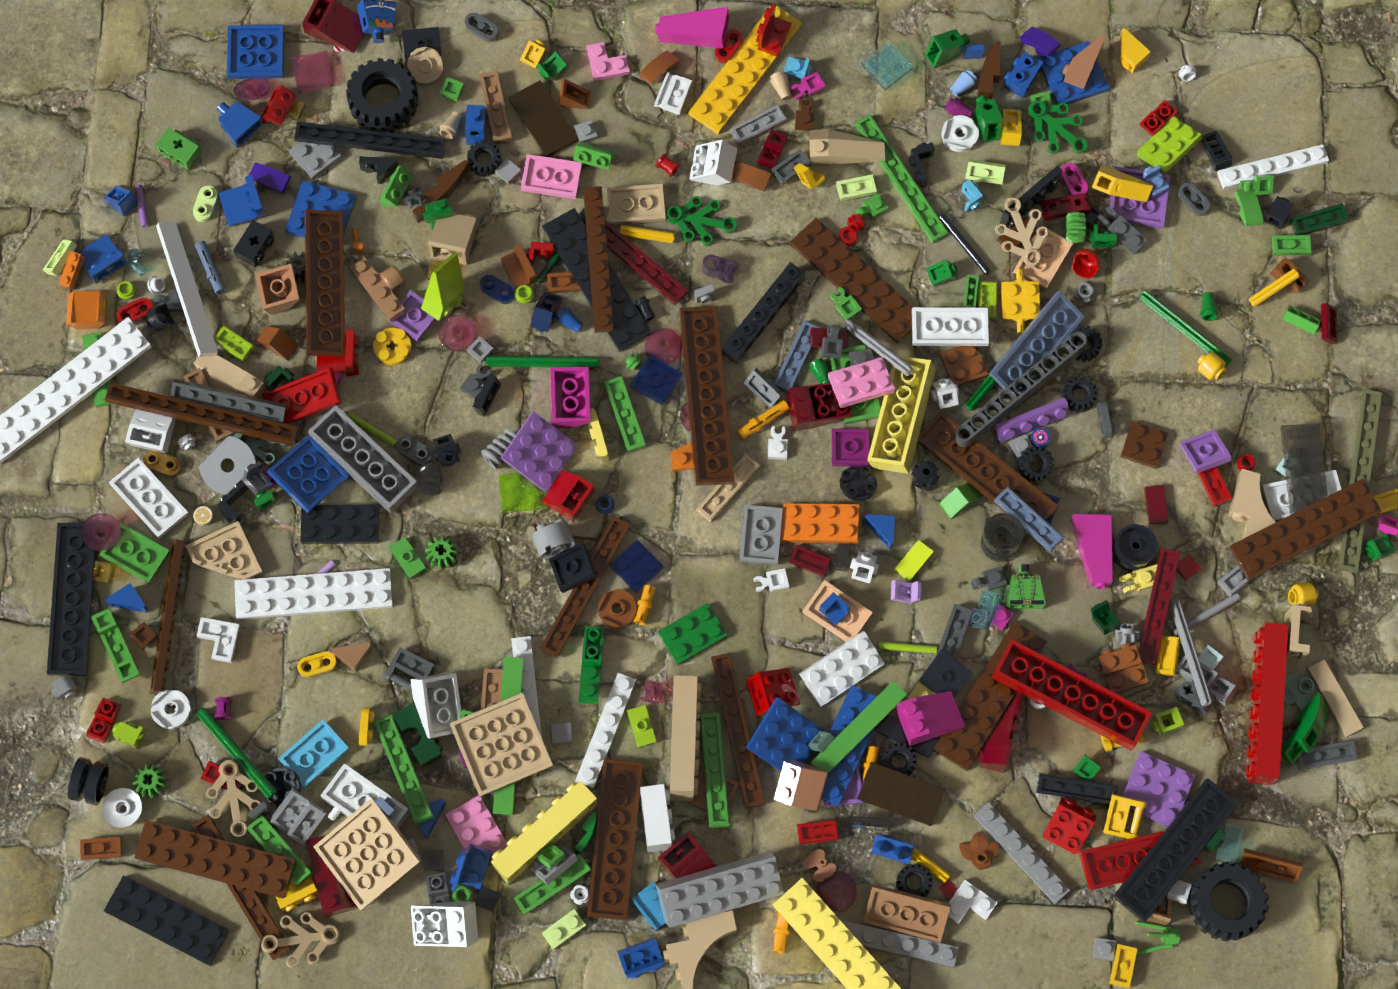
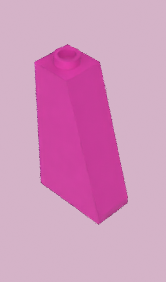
(695, 28)
(1094, 543)

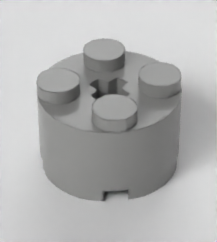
(553, 538)

